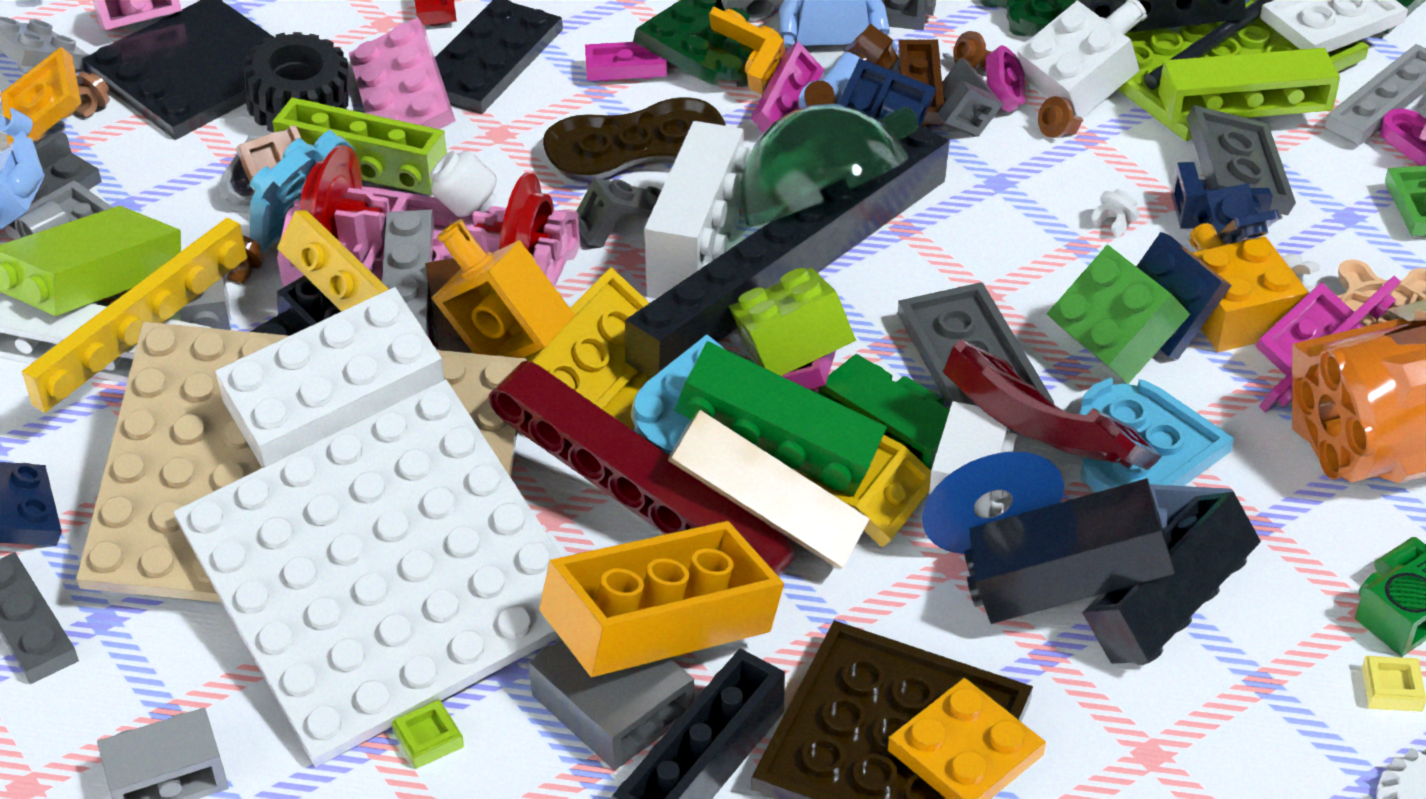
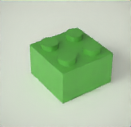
(1118, 313)

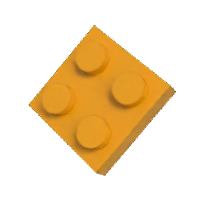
(44, 93)
(966, 744)

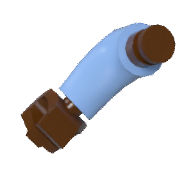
(870, 46)

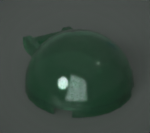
(815, 150)

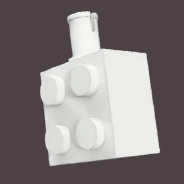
(1083, 55)
(966, 437)

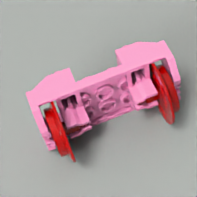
(359, 213)

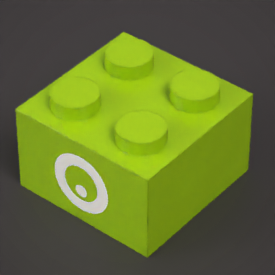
(792, 321)

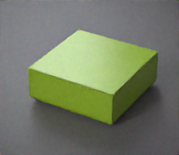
(427, 734)

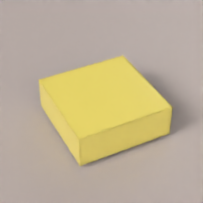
(1393, 683)

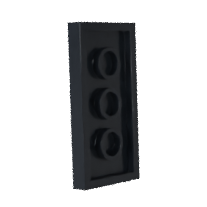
(494, 52)

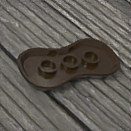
(606, 144)

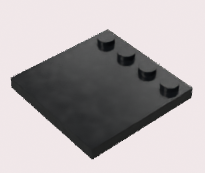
(182, 66)

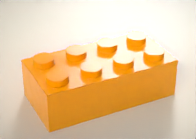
(659, 597)

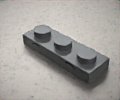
(30, 624)

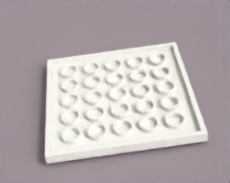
(377, 569)

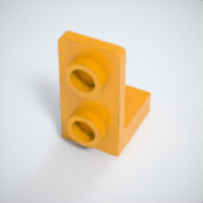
(765, 41)

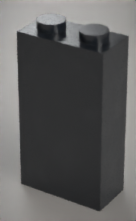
(1067, 552)

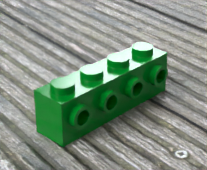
(782, 418)

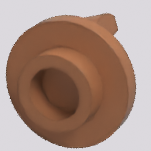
(94, 93)

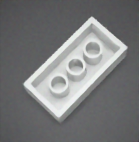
(695, 206)
(329, 376)

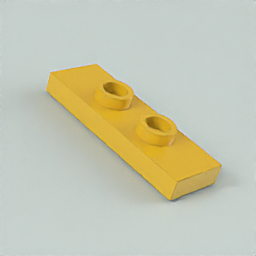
(327, 262)

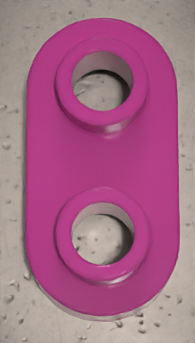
(1006, 78)
(1402, 130)

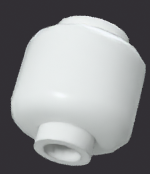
(463, 183)

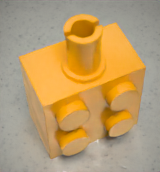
(1260, 289)
(499, 298)

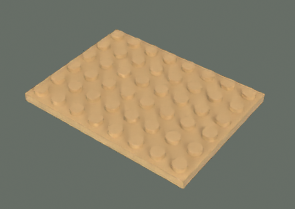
(182, 444)

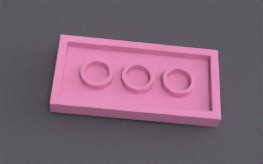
(401, 77)

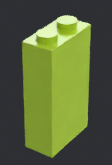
(86, 259)

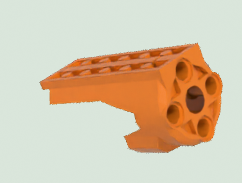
(1364, 400)

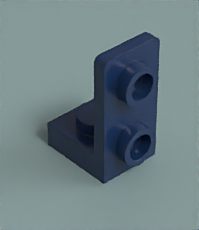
(1188, 198)
(1235, 215)

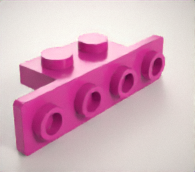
(1313, 317)

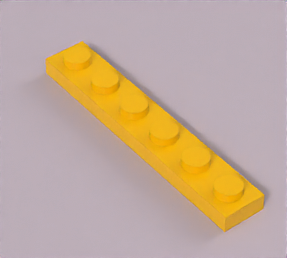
(120, 323)

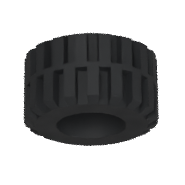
(293, 68)

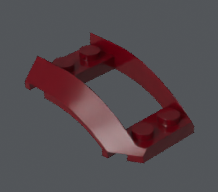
(1025, 410)

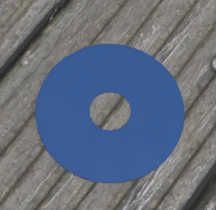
(950, 506)

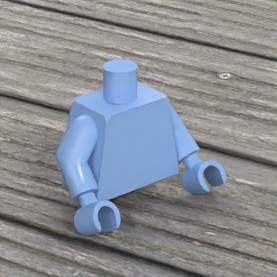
(829, 21)
(19, 168)

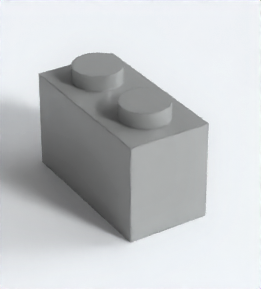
(164, 760)

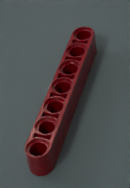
(623, 461)

